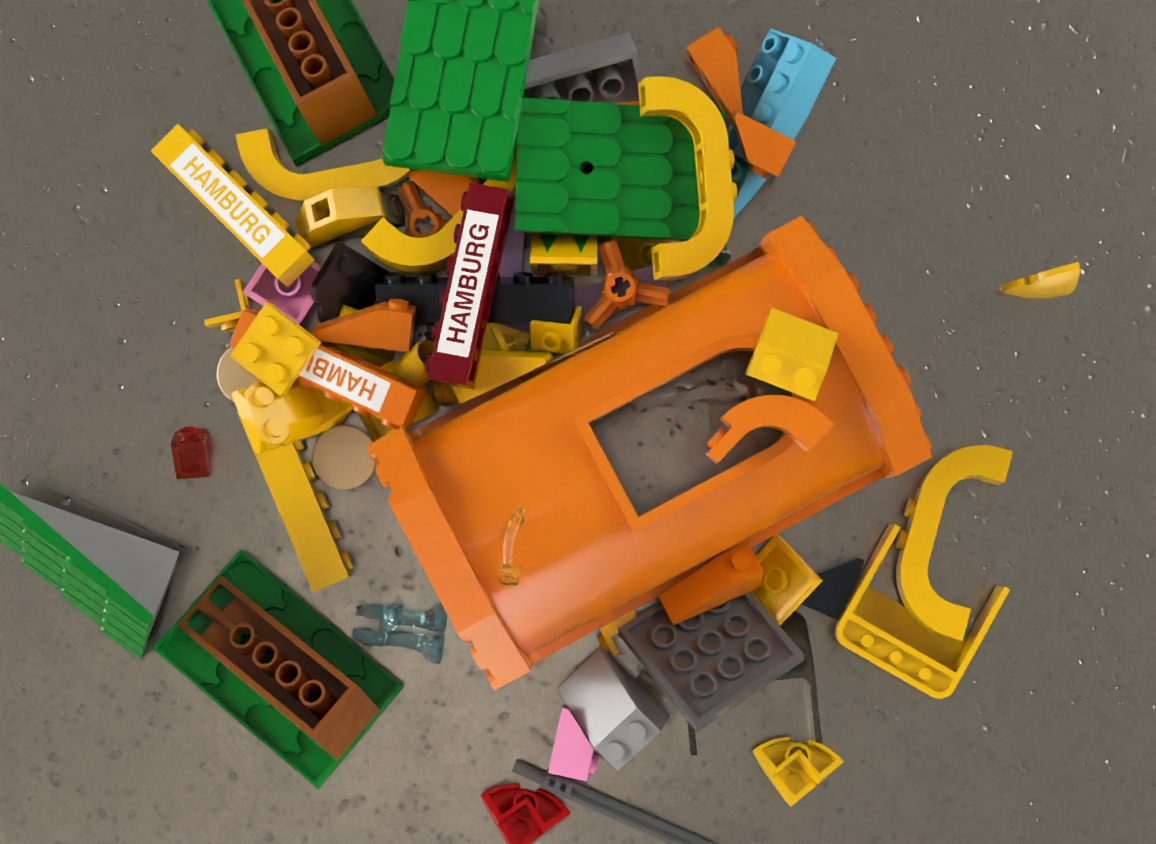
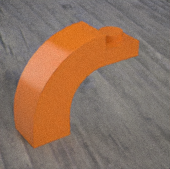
(788, 414)

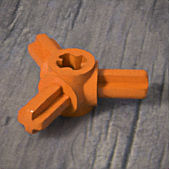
(418, 212)
(635, 293)

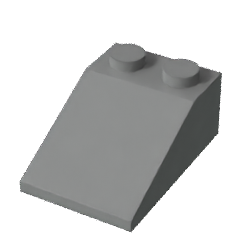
(612, 708)

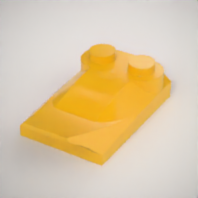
(285, 419)

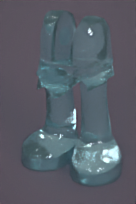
(392, 616)

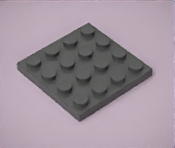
(713, 657)

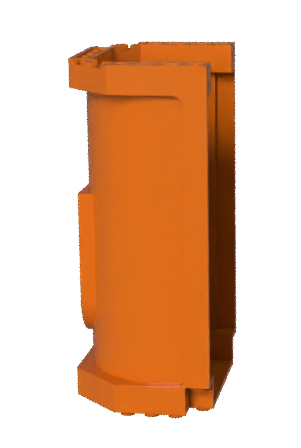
(580, 537)

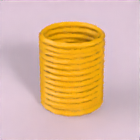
(412, 364)

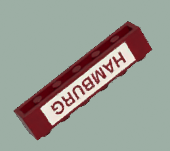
(470, 285)

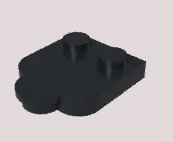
(345, 280)

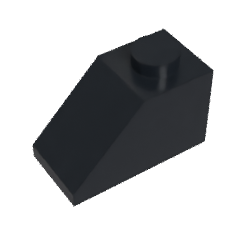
(835, 588)

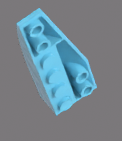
(778, 95)

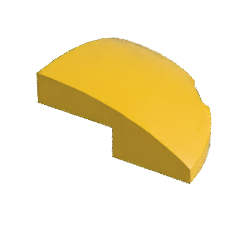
(1046, 284)
(796, 766)

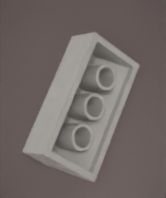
(588, 73)

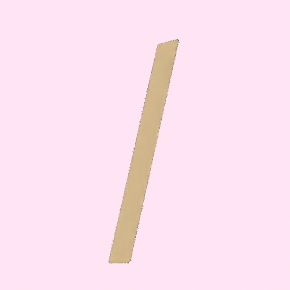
(549, 362)

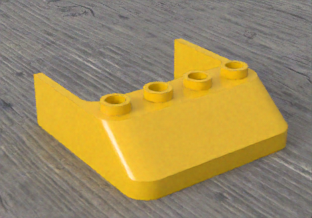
(895, 642)

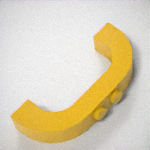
(262, 162)
(713, 170)
(424, 253)
(916, 542)

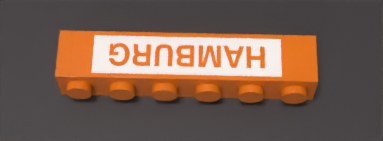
(353, 380)

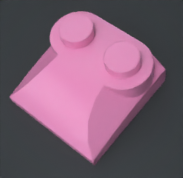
(292, 300)

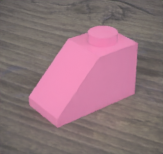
(572, 750)

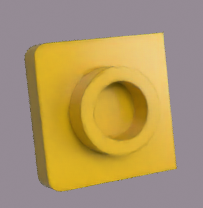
(611, 629)

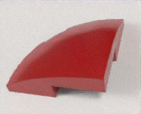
(522, 813)

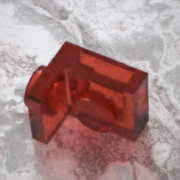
(190, 453)

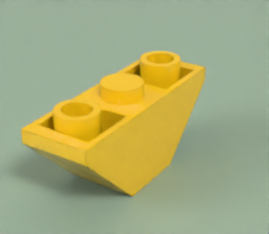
(338, 213)

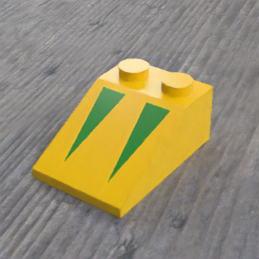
(563, 253)

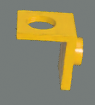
(229, 321)
(557, 336)

